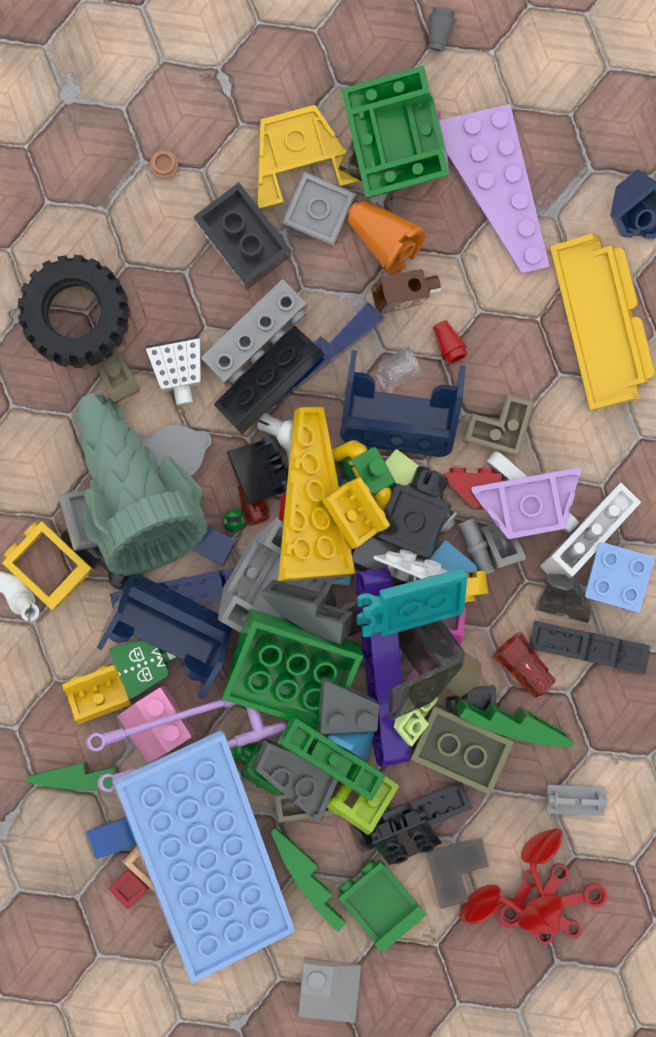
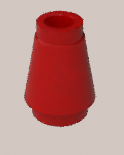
(450, 344)

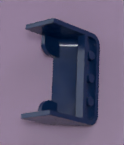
(400, 420)
(171, 625)

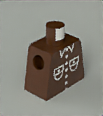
(394, 292)

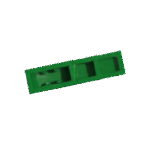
(521, 726)
(73, 777)
(301, 868)

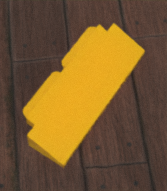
(598, 307)

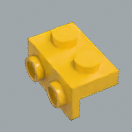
(355, 512)
(96, 694)

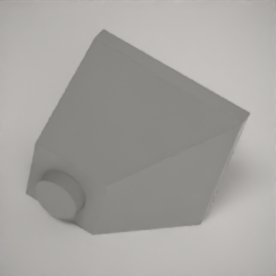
(329, 990)

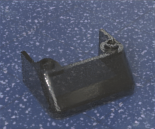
(433, 655)

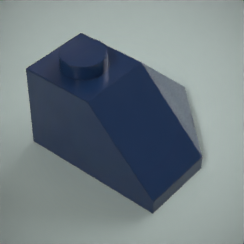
(635, 206)

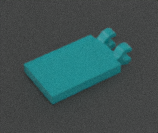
(413, 604)

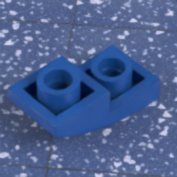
(110, 837)

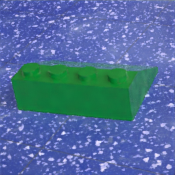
(282, 666)

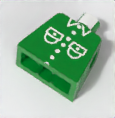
(141, 666)

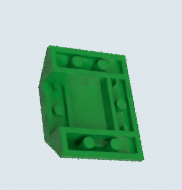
(396, 132)

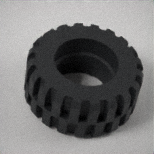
(52, 280)

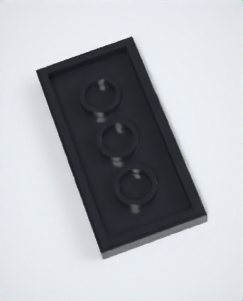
(268, 379)

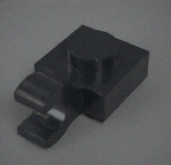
(478, 697)

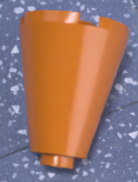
(386, 235)

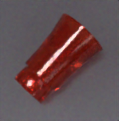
(524, 665)

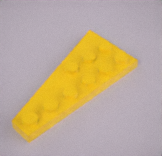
(310, 537)

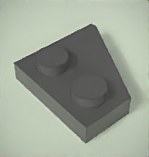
(345, 710)

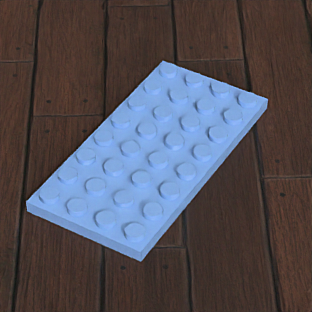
(204, 855)

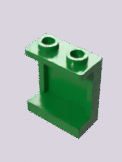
(380, 904)

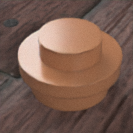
(164, 164)

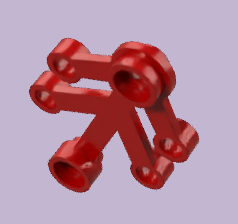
(550, 888)

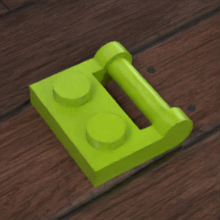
(364, 812)

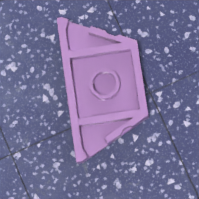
(530, 503)

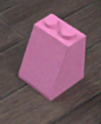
(162, 739)

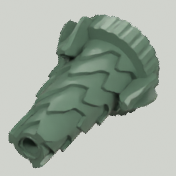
(134, 508)

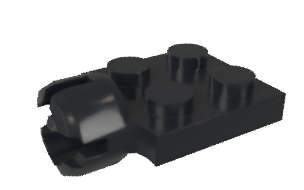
(417, 512)

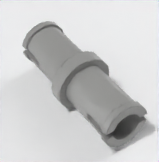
(476, 546)

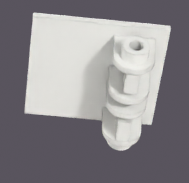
(409, 568)

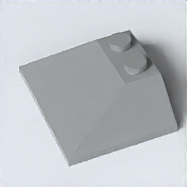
(253, 573)

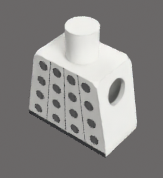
(177, 366)

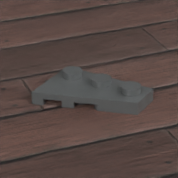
(295, 778)

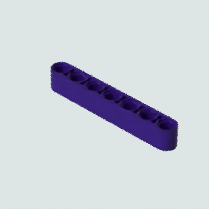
(382, 673)

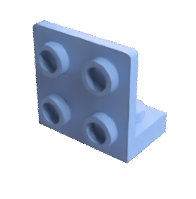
(619, 577)

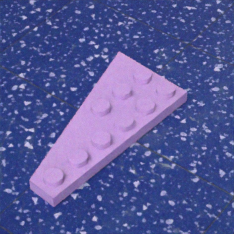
(493, 169)

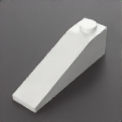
(591, 531)

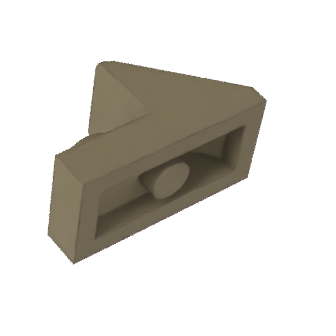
(117, 377)

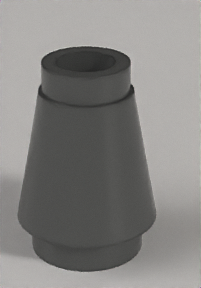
(440, 28)

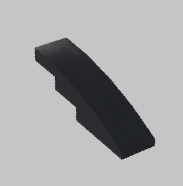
(590, 647)
(438, 806)

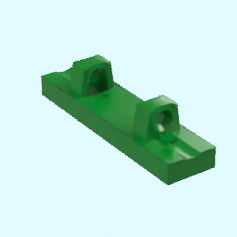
(331, 759)

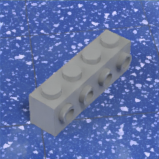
(254, 332)

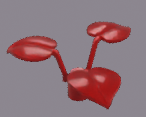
(541, 913)

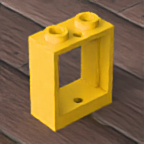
(68, 586)

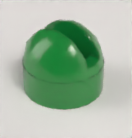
(237, 526)

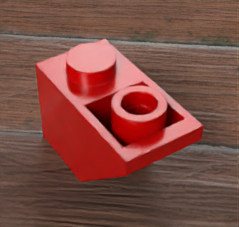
(461, 483)

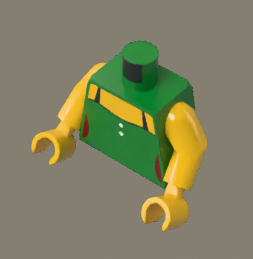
(366, 463)

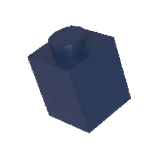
(215, 546)

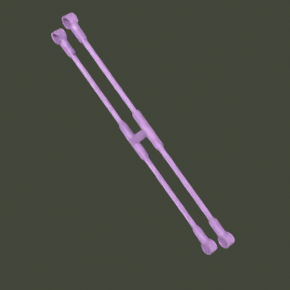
(258, 731)

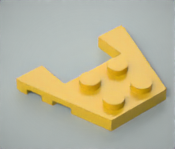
(294, 142)

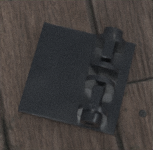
(260, 469)
(408, 841)

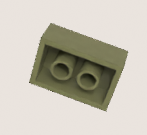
(461, 750)

